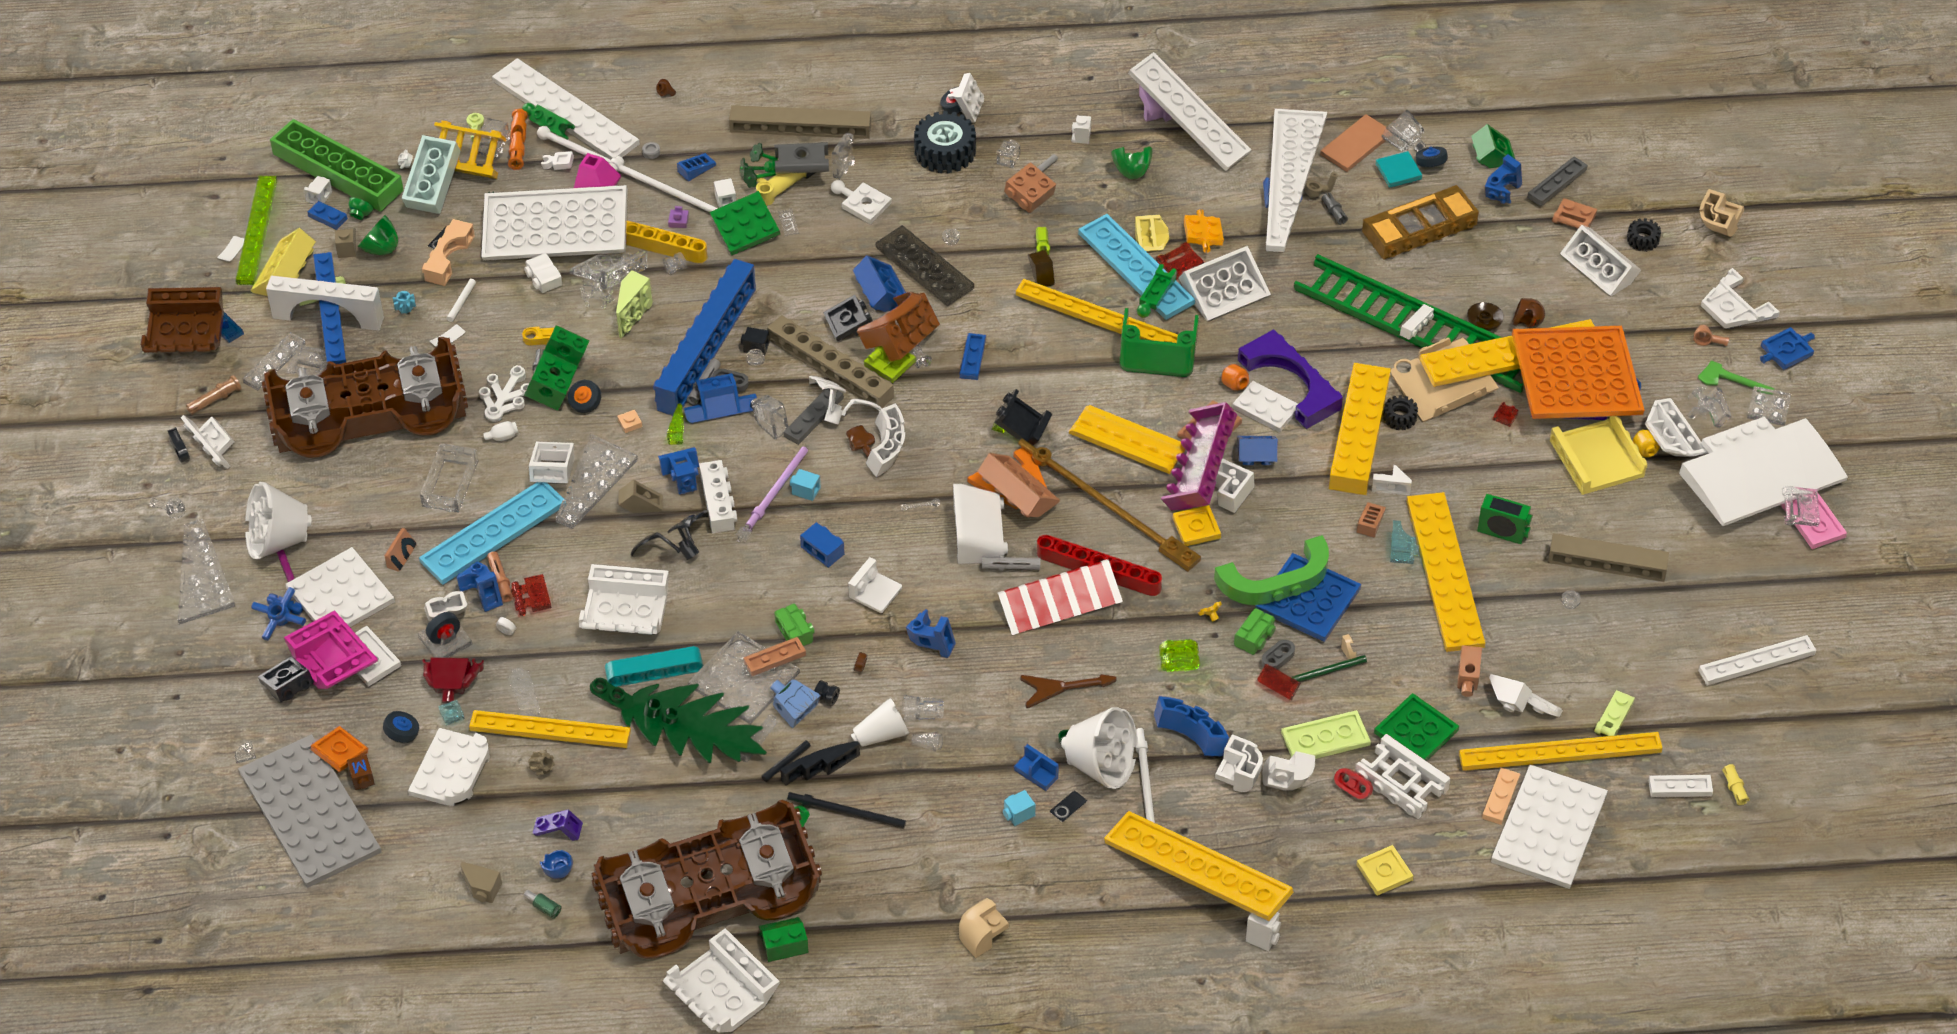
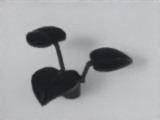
(687, 545)

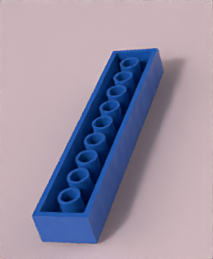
(705, 336)

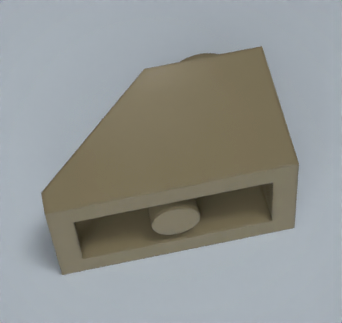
(345, 242)
(639, 498)
(481, 881)

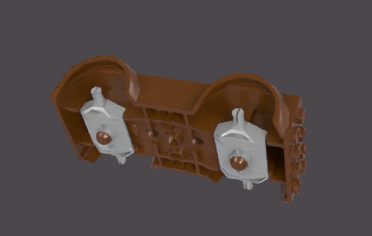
(315, 418)
(658, 915)

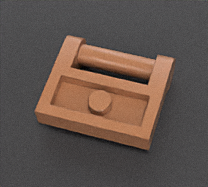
(1574, 214)

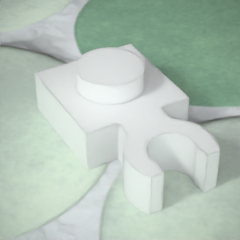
(561, 160)

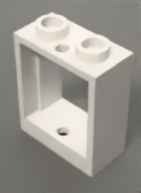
(551, 471)

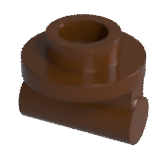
(664, 88)

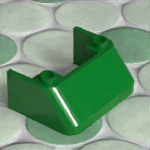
(1157, 356)

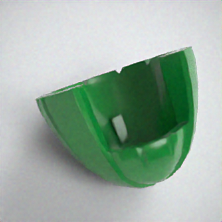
(1132, 165)
(382, 238)

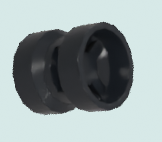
(827, 693)

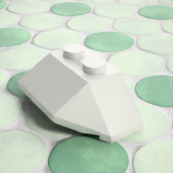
(1673, 430)

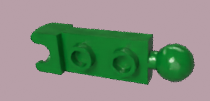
(544, 117)
(1156, 291)

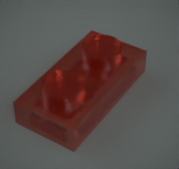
(1278, 681)

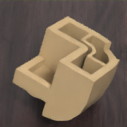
(1719, 213)
(980, 925)

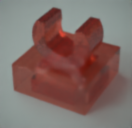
(1505, 414)

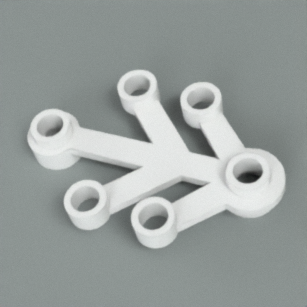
(495, 411)

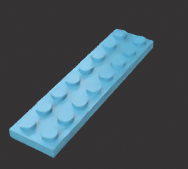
(1132, 262)
(491, 531)

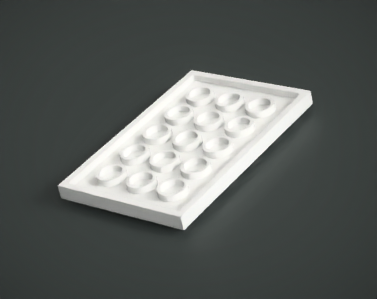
(1549, 826)

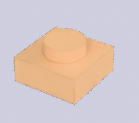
(629, 421)

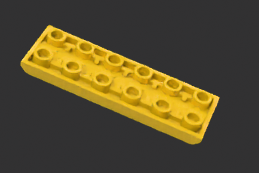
(1127, 438)

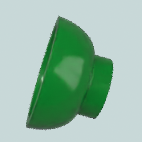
(359, 208)

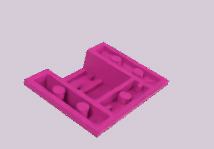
(329, 650)

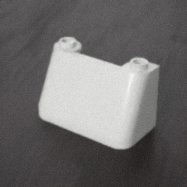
(978, 524)

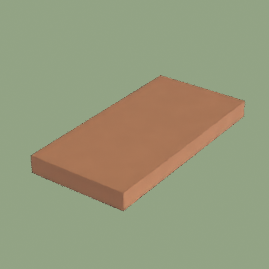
(1355, 143)

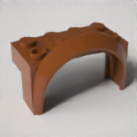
(915, 320)

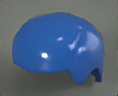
(557, 864)

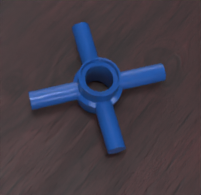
(280, 619)

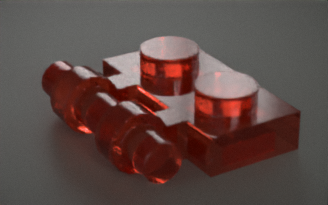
(537, 592)

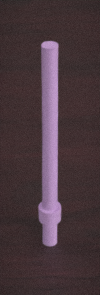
(759, 511)

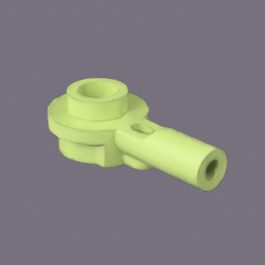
(475, 122)

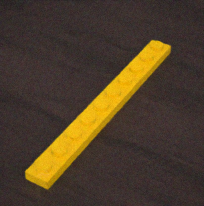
(1088, 311)
(1560, 751)

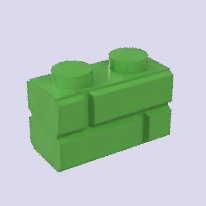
(793, 624)
(1254, 631)

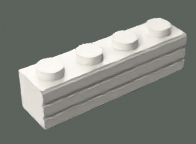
(1417, 321)

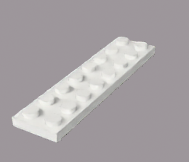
(1189, 111)

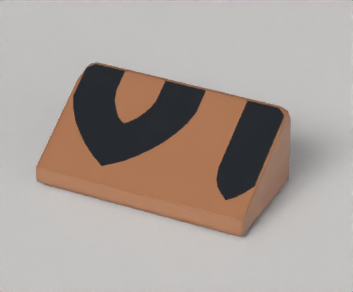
(400, 550)

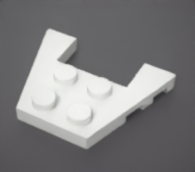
(1730, 308)

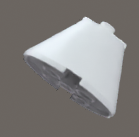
(274, 521)
(1103, 747)

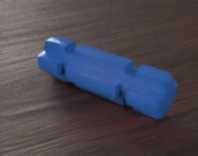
(296, 607)

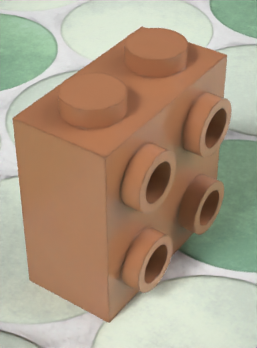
(1029, 187)

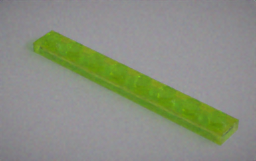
(256, 230)

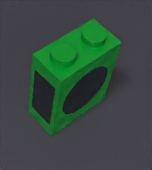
(1504, 519)

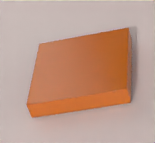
(338, 747)

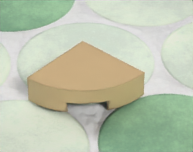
(1346, 647)

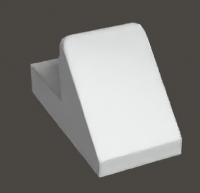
(1393, 484)

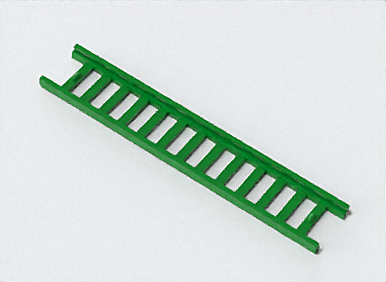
(1394, 296)

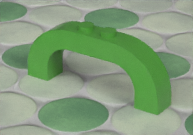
(1278, 586)

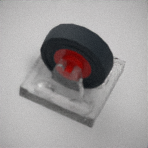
(444, 636)

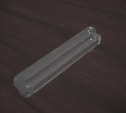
(768, 724)

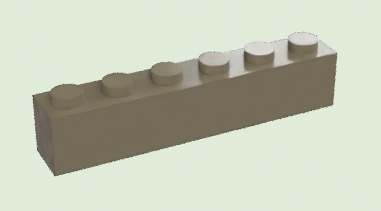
(1608, 557)

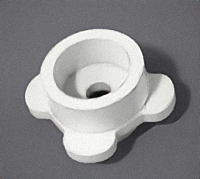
(405, 159)

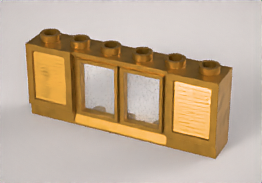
(1420, 222)

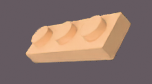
(1501, 796)

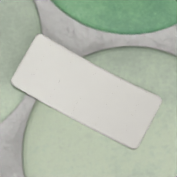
(232, 249)
(454, 333)

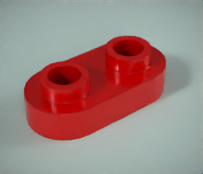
(1354, 784)

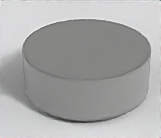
(651, 150)

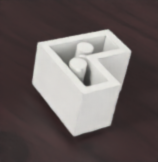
(1233, 485)

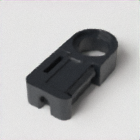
(178, 445)

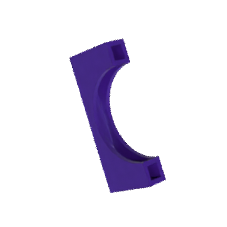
(1274, 351)

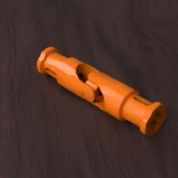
(517, 138)

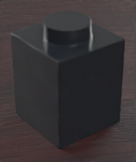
(755, 339)

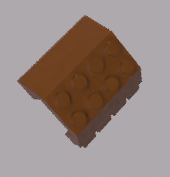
(183, 319)

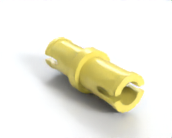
(1735, 784)

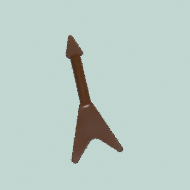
(1049, 688)

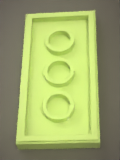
(1327, 735)

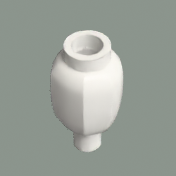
(502, 431)

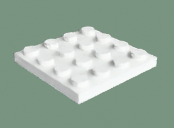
(342, 586)

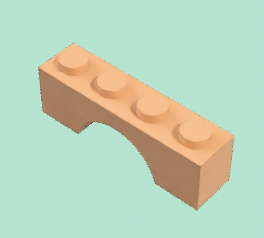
(456, 237)

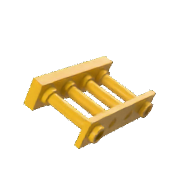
(470, 166)

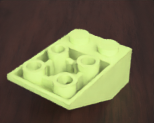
(633, 301)

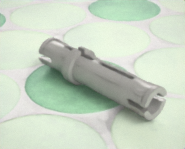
(712, 366)
(987, 562)

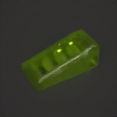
(676, 427)

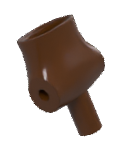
(860, 439)

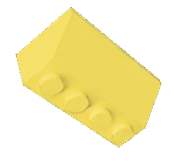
(286, 259)

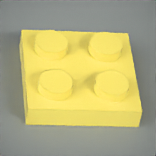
(1384, 870)

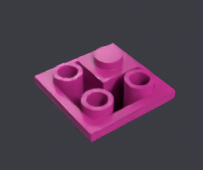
(595, 172)

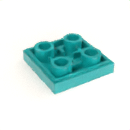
(1398, 169)

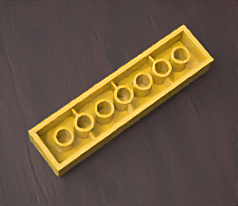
(1359, 429)

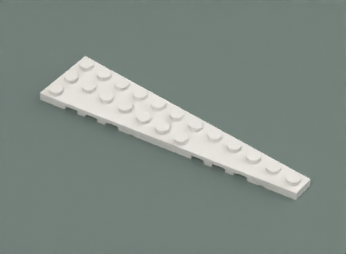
(1293, 150)

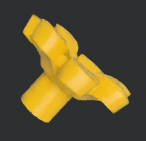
(1211, 611)

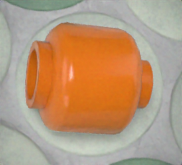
(1235, 377)

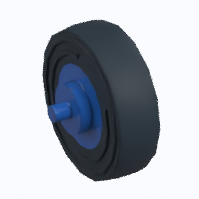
(1431, 156)
(400, 727)

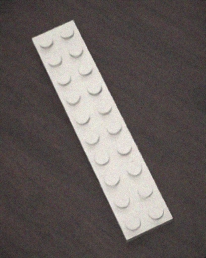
(589, 124)

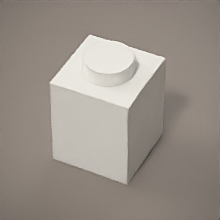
(724, 192)

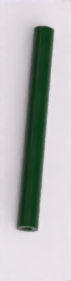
(1330, 669)

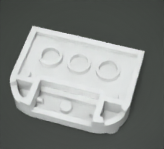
(450, 767)

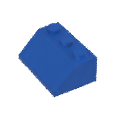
(878, 283)

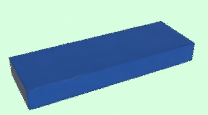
(973, 356)

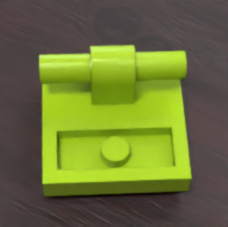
(891, 371)

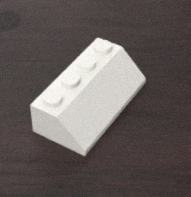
(1600, 261)

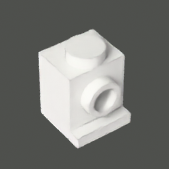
(1081, 130)
(318, 190)

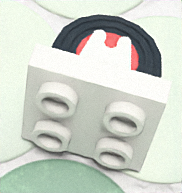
(965, 98)

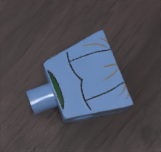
(794, 701)

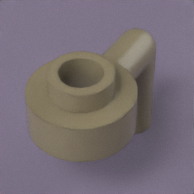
(1314, 188)

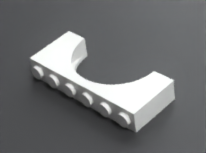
(361, 301)

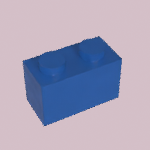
(822, 544)

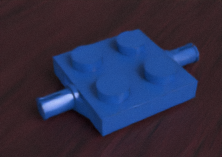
(1787, 348)

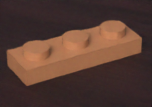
(774, 656)

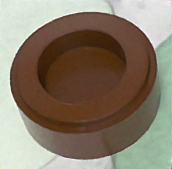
(860, 662)

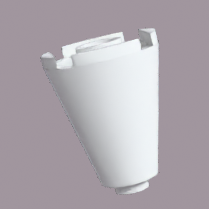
(880, 725)

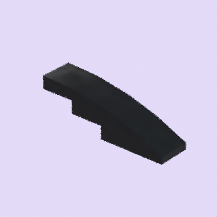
(824, 760)

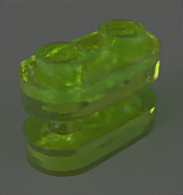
(1179, 655)

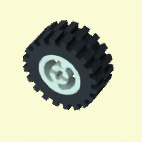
(945, 142)

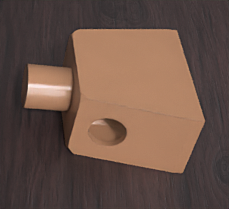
(1469, 669)

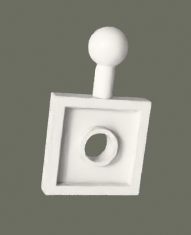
(855, 200)

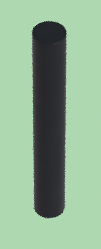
(786, 760)

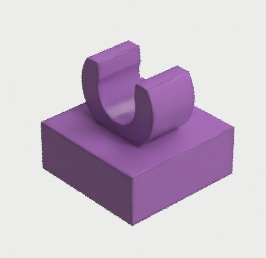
(678, 218)

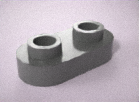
(741, 379)
(1275, 655)

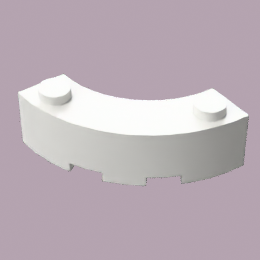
(891, 428)

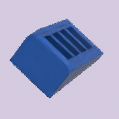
(687, 169)

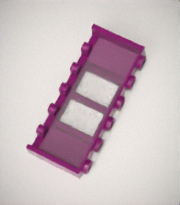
(1203, 457)

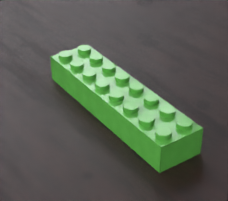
(341, 165)

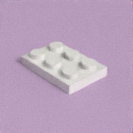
(1265, 406)
(386, 662)

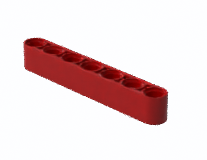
(1076, 556)

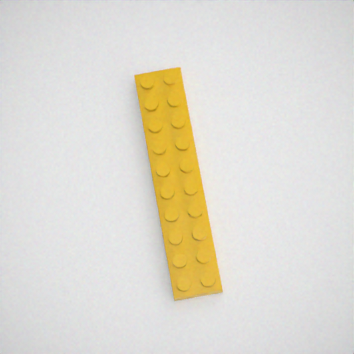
(1476, 359)
(1445, 571)
(1199, 865)

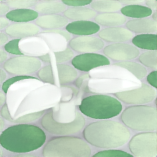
(834, 411)

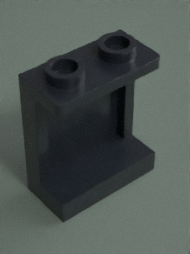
(1021, 419)

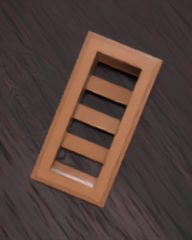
(1369, 529)

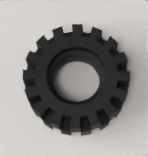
(1645, 227)
(1400, 404)

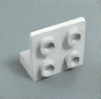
(872, 588)

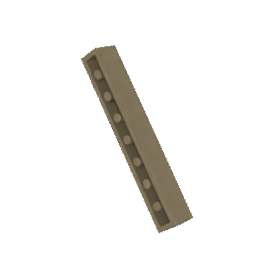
(799, 121)

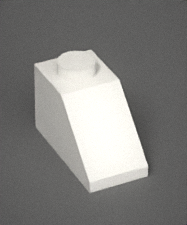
(1510, 693)

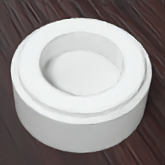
(505, 626)

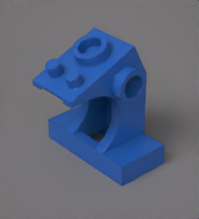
(1506, 174)
(682, 473)
(486, 583)
(932, 637)

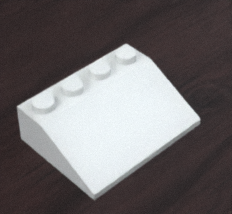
(1225, 283)

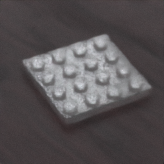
(729, 675)

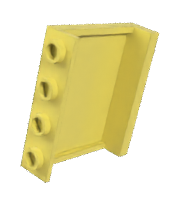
(1599, 455)

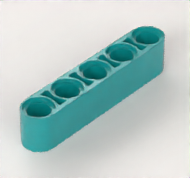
(653, 666)

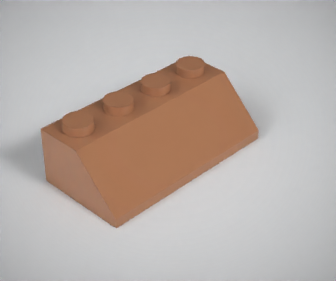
(1017, 485)

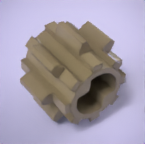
(541, 762)

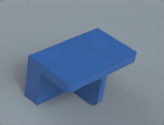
(1037, 768)

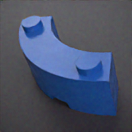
(1192, 722)

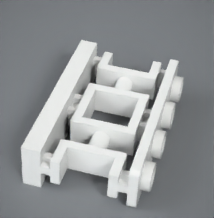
(1412, 766)

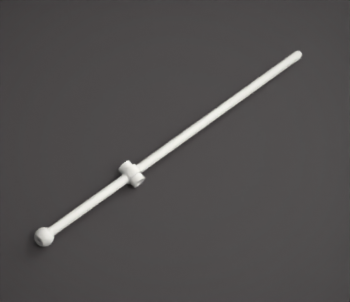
(618, 164)

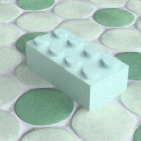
(431, 174)

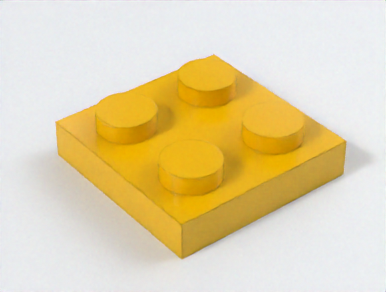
(1196, 525)

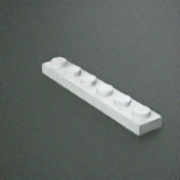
(1757, 660)

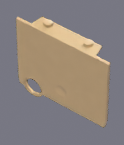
(1443, 398)

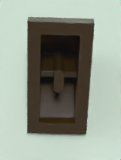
(1042, 268)

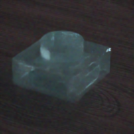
(451, 712)

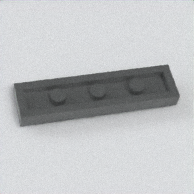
(1557, 181)
(811, 417)

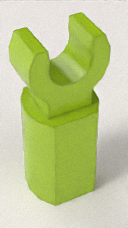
(1042, 239)

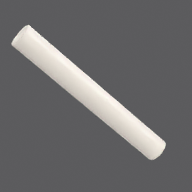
(456, 308)

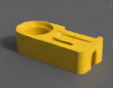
(541, 338)

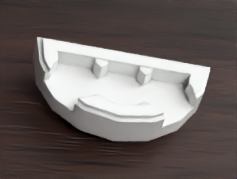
(1541, 705)

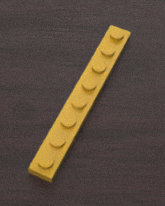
(550, 729)

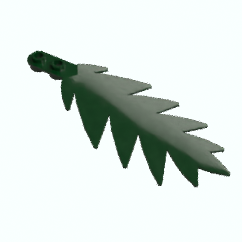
(680, 722)

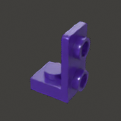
(562, 820)

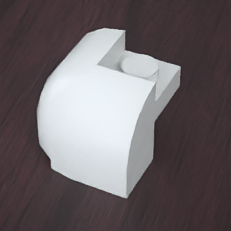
(1240, 764)
(1288, 774)

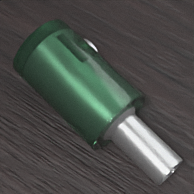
(544, 904)

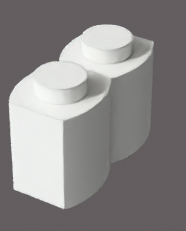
(543, 273)
(453, 602)

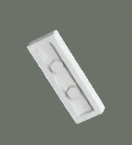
(1680, 785)

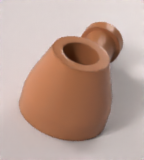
(1704, 336)

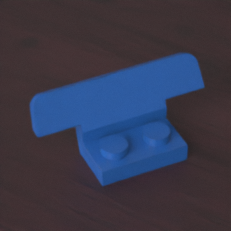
(718, 399)

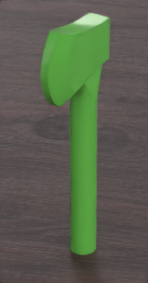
(1714, 371)

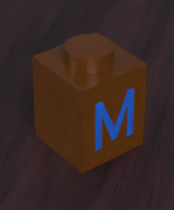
(360, 772)

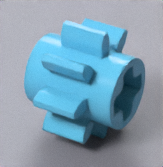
(404, 302)

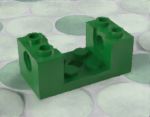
(562, 356)

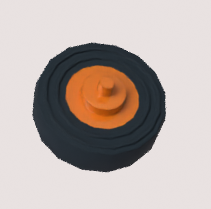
(584, 396)

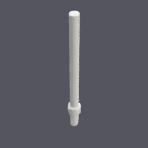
(1142, 748)

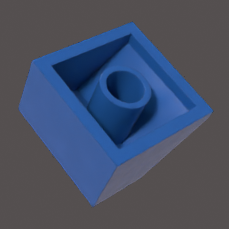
(1257, 449)

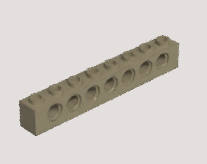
(830, 362)

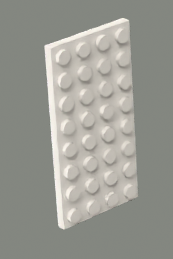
(554, 222)

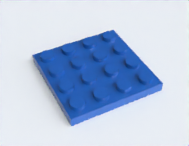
(1315, 610)

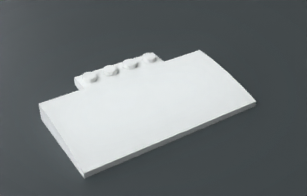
(1754, 463)

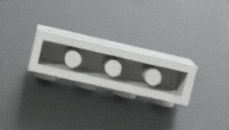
(717, 496)

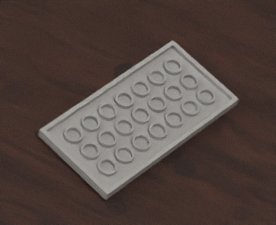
(309, 811)

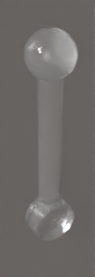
(935, 502)

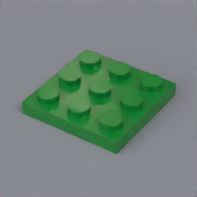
(745, 223)
(1418, 727)

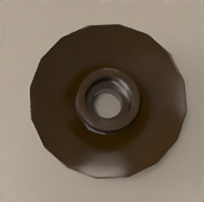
(1485, 315)

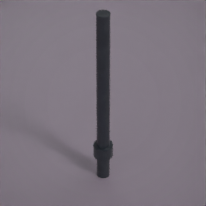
(809, 800)

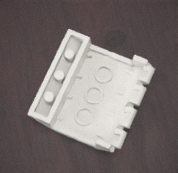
(625, 599)
(723, 984)

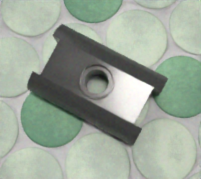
(801, 158)

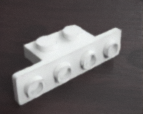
(213, 438)

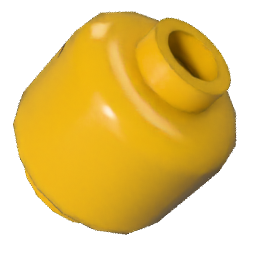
(1646, 443)

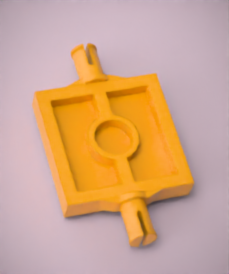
(1203, 230)

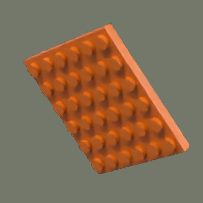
(1577, 372)

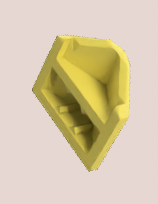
(1151, 232)

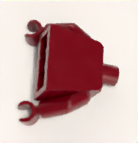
(450, 675)

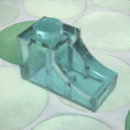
(1402, 545)

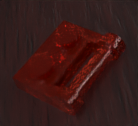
(1181, 264)

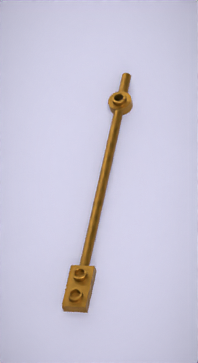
(1170, 548)

